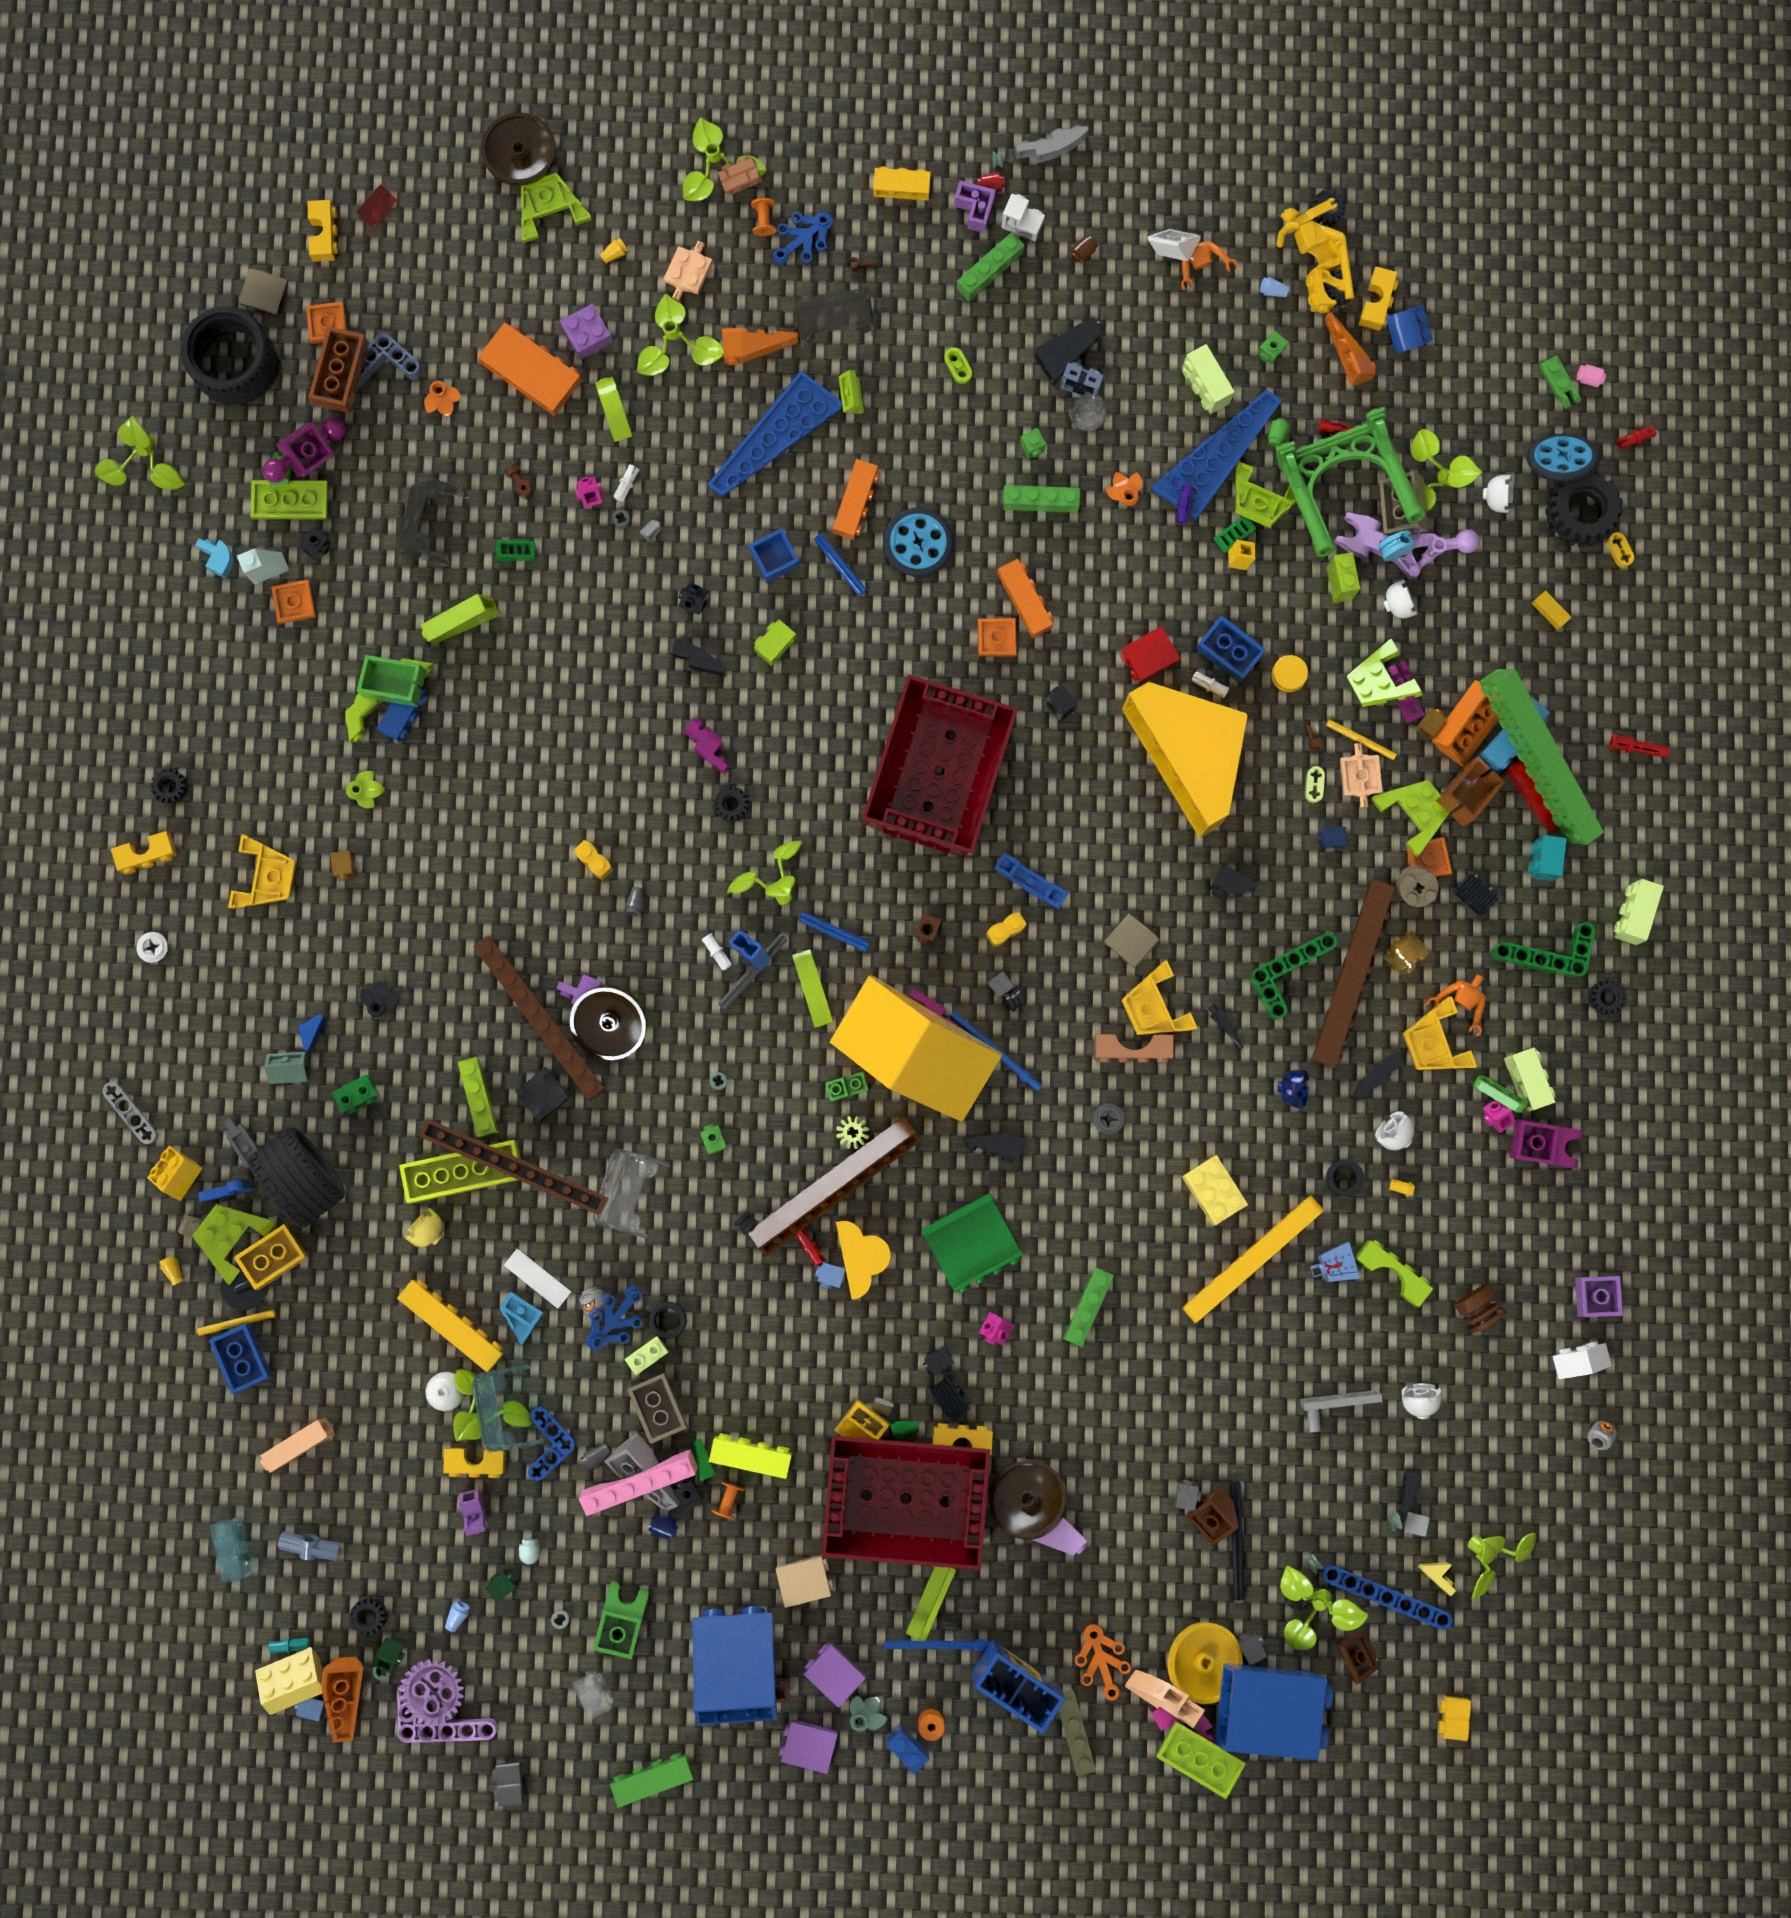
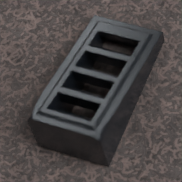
(1409, 1489)

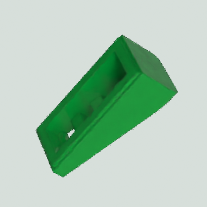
(1245, 534)
(507, 557)
(705, 1467)

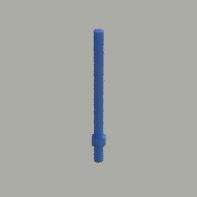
(1024, 1075)
(977, 1644)

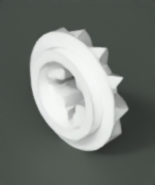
(145, 942)

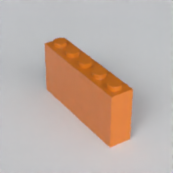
(530, 368)

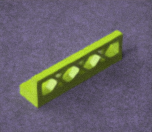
(930, 1602)

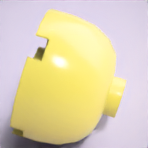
(425, 1230)

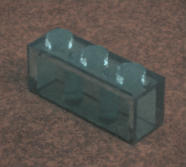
(230, 1550)

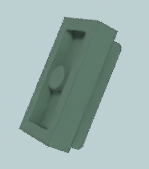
(286, 1067)

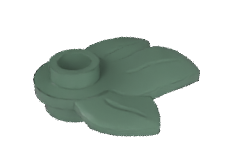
(868, 1712)

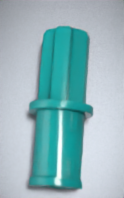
(288, 1645)

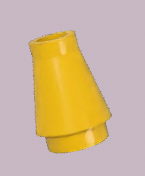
(614, 250)
(171, 1269)

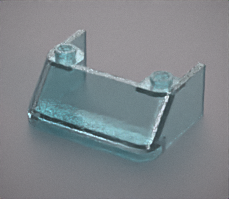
(485, 1387)

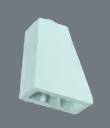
(262, 564)

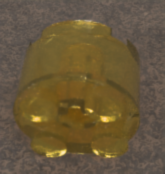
(1405, 953)

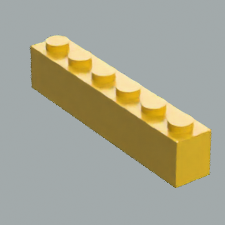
(451, 1325)

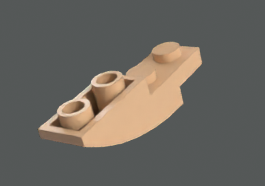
(1166, 1696)

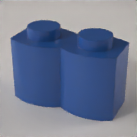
(750, 950)

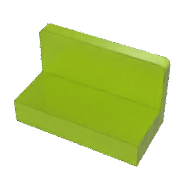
(851, 392)

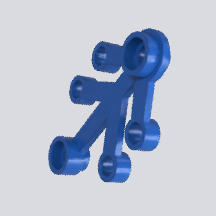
(804, 235)
(612, 1320)

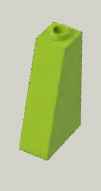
(460, 618)

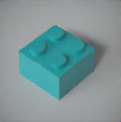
(1547, 858)

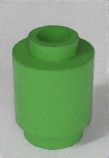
(1278, 432)

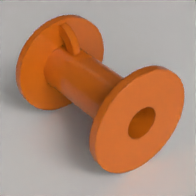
(762, 206)
(728, 1500)
(933, 1732)

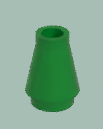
(902, 1429)

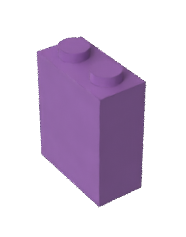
(834, 1674)
(808, 1746)

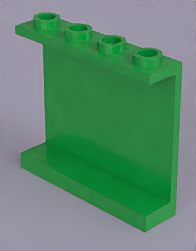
(972, 1243)

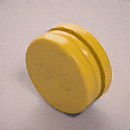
(1289, 673)

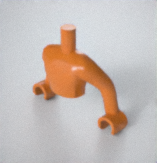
(1202, 257)
(1467, 997)

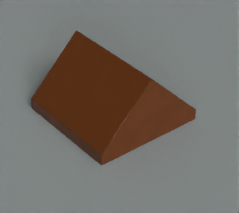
(1357, 1657)

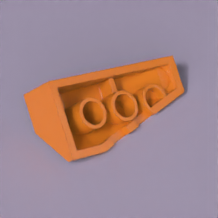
(743, 346)
(1353, 357)
(341, 1696)

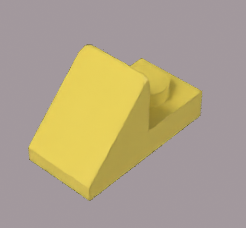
(1435, 1572)

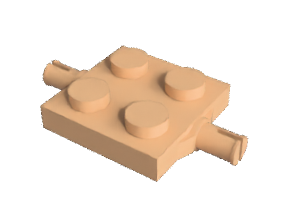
(688, 270)
(1361, 775)

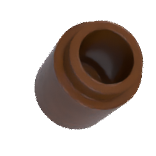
(1083, 249)

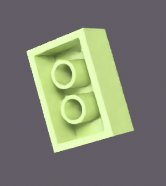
(1207, 379)
(1638, 911)
(1530, 1079)

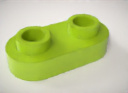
(958, 366)

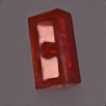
(376, 206)

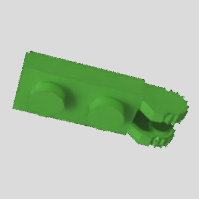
(1559, 381)

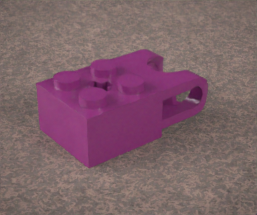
(1549, 1143)

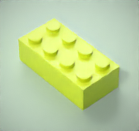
(750, 1456)

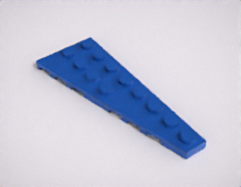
(792, 416)
(1217, 456)

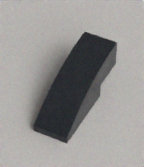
(697, 658)
(1378, 1074)

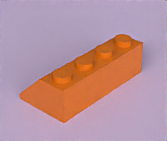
(1466, 726)

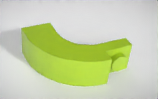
(613, 409)

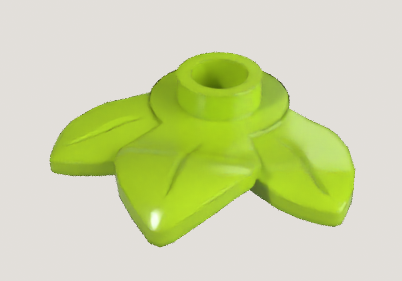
(367, 789)

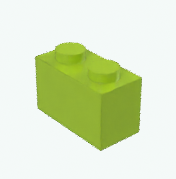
(774, 642)

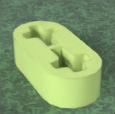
(1310, 784)

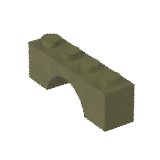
(1076, 1735)

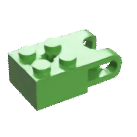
(620, 1616)

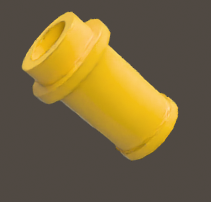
(1402, 1187)

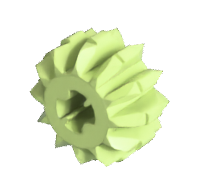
(856, 1127)

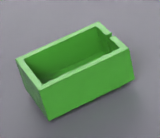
(391, 681)

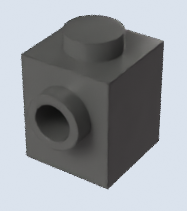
(1252, 1647)

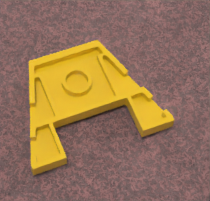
(272, 876)
(1148, 1009)
(1428, 1043)

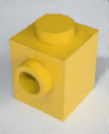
(1241, 554)

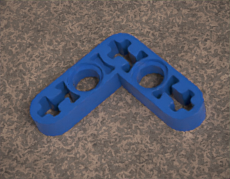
(233, 1188)
(555, 1448)

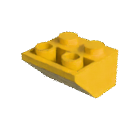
(174, 1173)
(862, 1423)

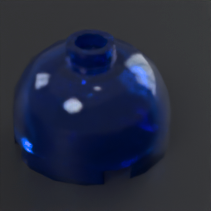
(1294, 1088)

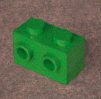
(356, 1095)

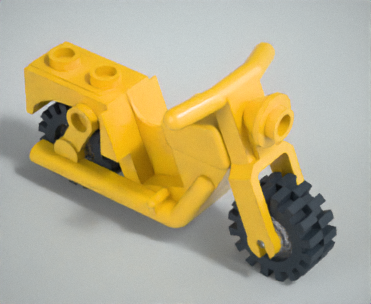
(1327, 246)

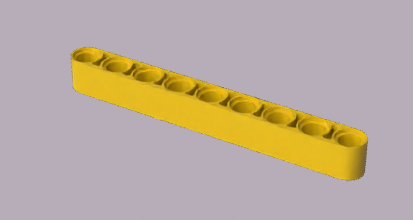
(1252, 1259)

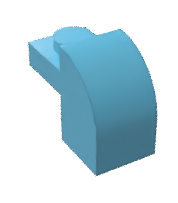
(221, 557)

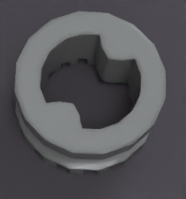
(565, 1622)

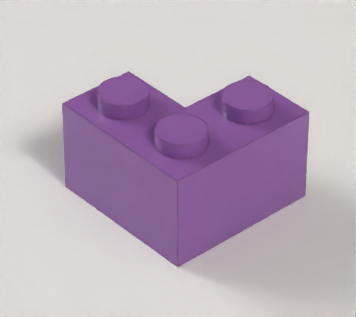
(978, 201)

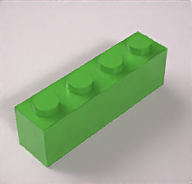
(990, 266)
(1041, 498)
(1088, 1307)
(651, 1780)

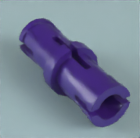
(1184, 504)

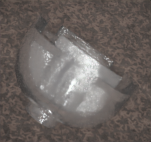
(1088, 413)

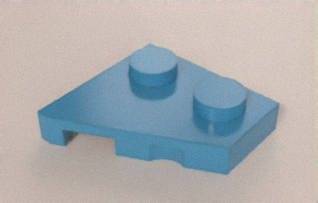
(520, 1316)

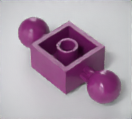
(315, 454)

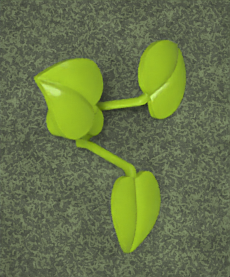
(707, 139)
(669, 316)
(134, 434)
(1461, 472)
(780, 890)
(467, 1425)
(1486, 1552)
(1345, 1613)

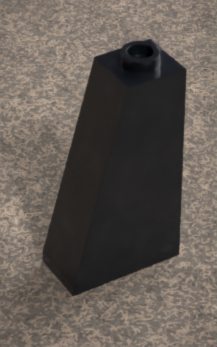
(1066, 348)

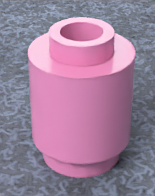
(1591, 375)

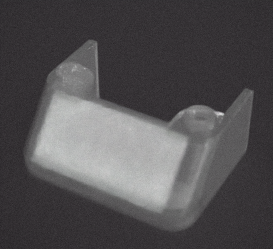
(622, 1187)

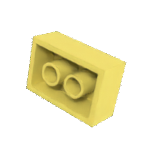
(1214, 1190)
(289, 1681)

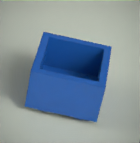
(774, 555)

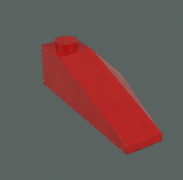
(1526, 788)

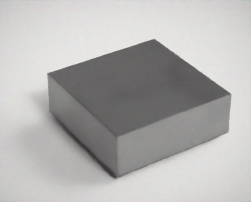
(1000, 984)

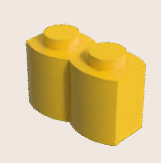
(597, 863)
(1000, 932)
(1454, 1718)

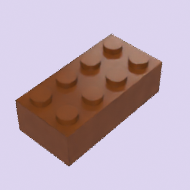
(338, 369)

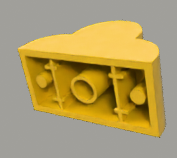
(861, 1257)

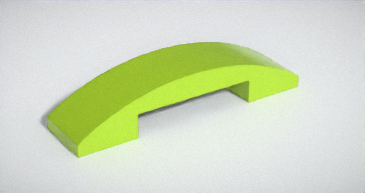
(812, 988)

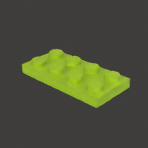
(289, 501)
(1200, 1759)

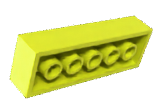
(451, 1175)

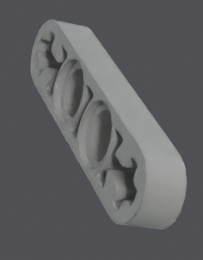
(128, 1114)

